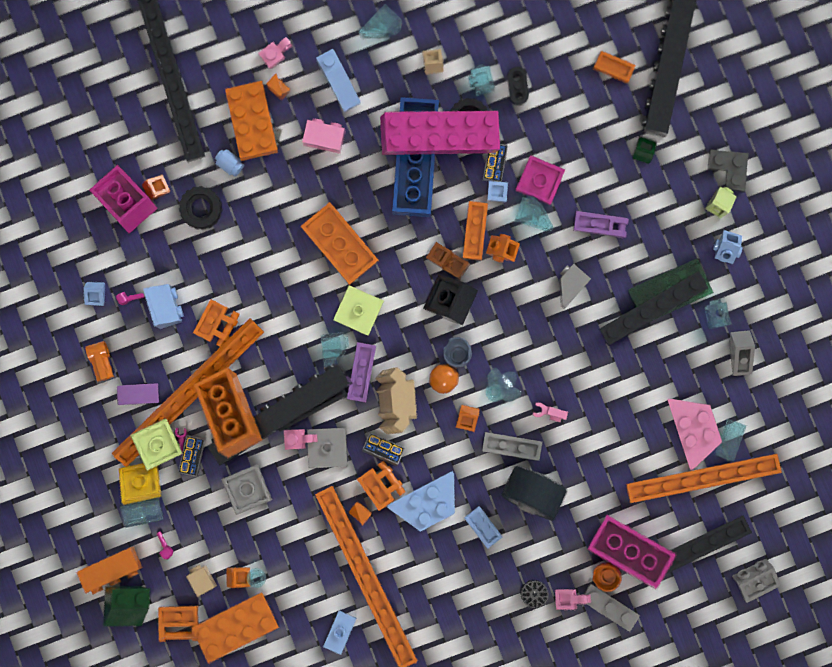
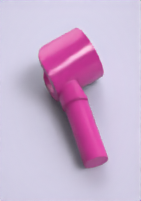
(123, 299)
(181, 438)
(167, 552)

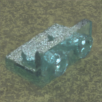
(141, 512)

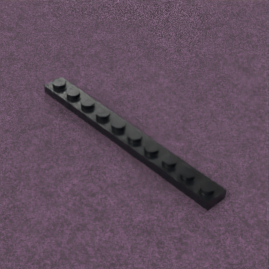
(171, 80)

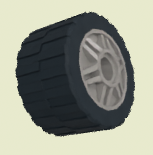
(534, 493)

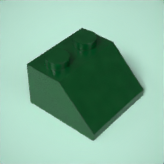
(125, 605)

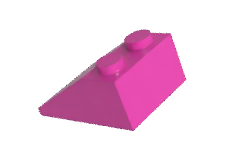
(123, 199)

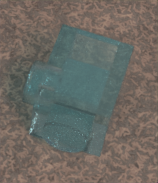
(481, 80)

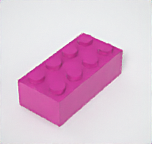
(631, 552)

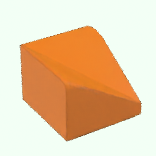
(277, 87)
(360, 512)

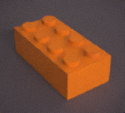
(227, 412)

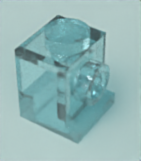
(713, 320)

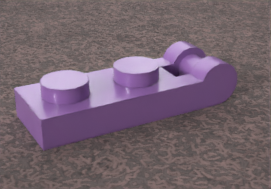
(600, 224)

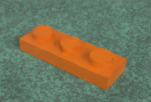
(475, 230)

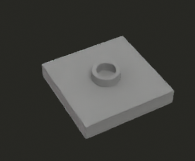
(329, 450)
(246, 489)

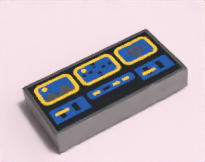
(495, 164)
(383, 449)
(191, 455)

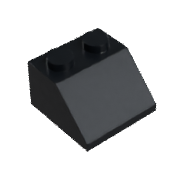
(450, 299)

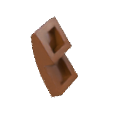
(448, 261)

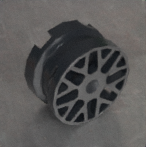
(534, 593)

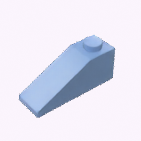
(338, 80)

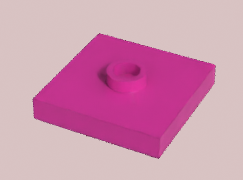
(540, 180)

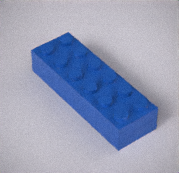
(414, 171)

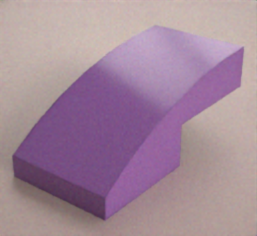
(137, 394)

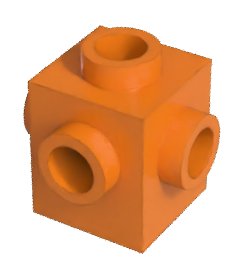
(502, 248)

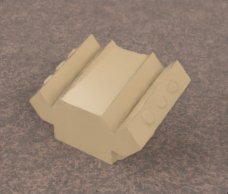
(395, 400)

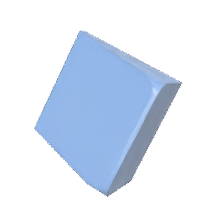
(94, 293)

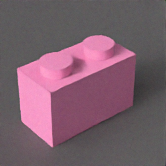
(324, 136)

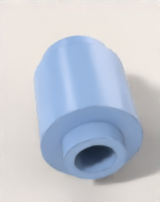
(229, 162)

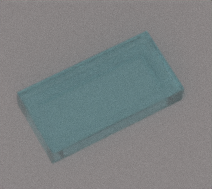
(731, 440)

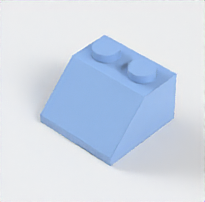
(163, 305)

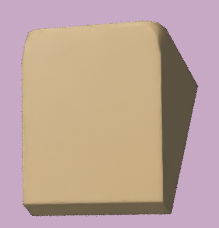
(433, 61)

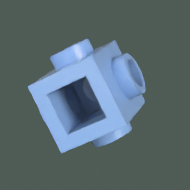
(728, 247)

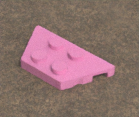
(696, 429)

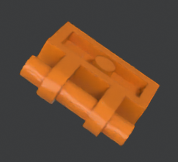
(212, 319)
(376, 489)

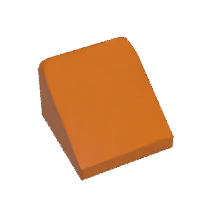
(155, 187)
(467, 418)
(237, 577)

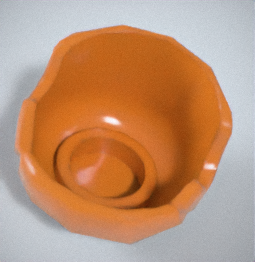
(444, 378)
(607, 577)

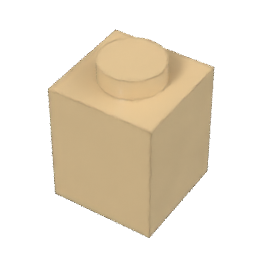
(201, 580)

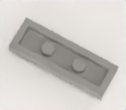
(512, 446)
(611, 608)

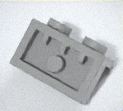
(756, 580)

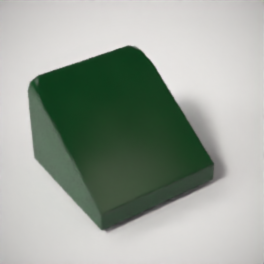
(644, 150)

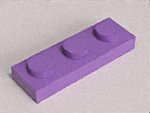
(361, 372)

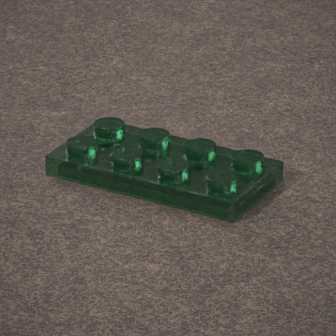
(657, 285)

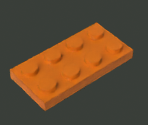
(251, 120)
(339, 243)
(234, 627)

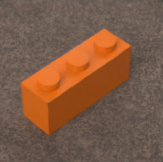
(109, 570)

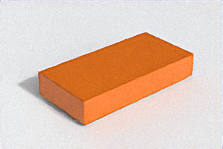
(614, 67)

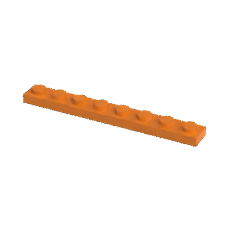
(703, 478)

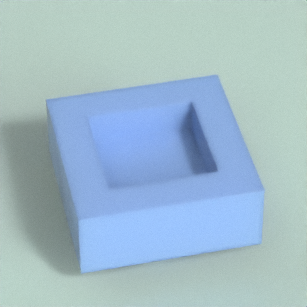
(497, 191)

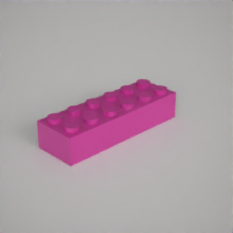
(439, 132)

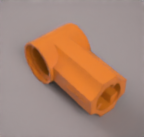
(98, 356)

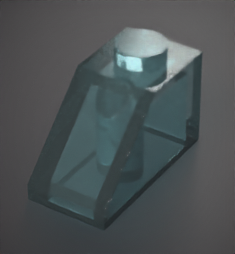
(382, 24)
(533, 214)
(333, 348)

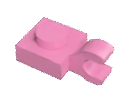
(273, 54)
(555, 414)
(296, 439)
(567, 599)

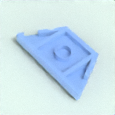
(427, 504)

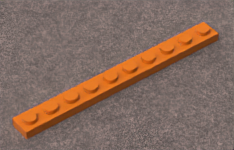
(186, 393)
(366, 577)

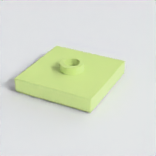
(358, 310)
(156, 444)

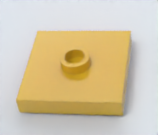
(138, 483)

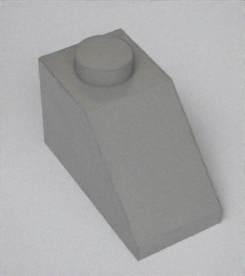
(571, 284)
(742, 352)

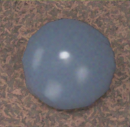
(457, 352)

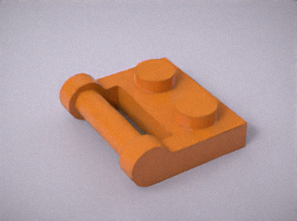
(177, 617)

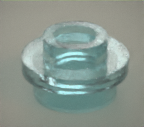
(256, 584)

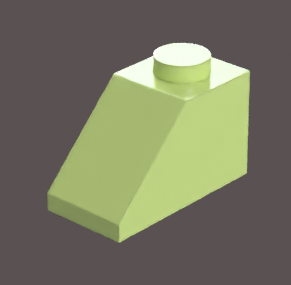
(721, 202)

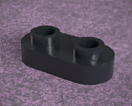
(518, 87)

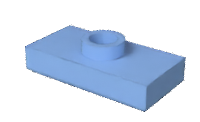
(483, 527)
(339, 632)

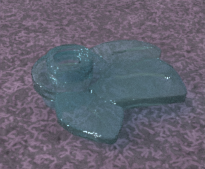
(504, 384)

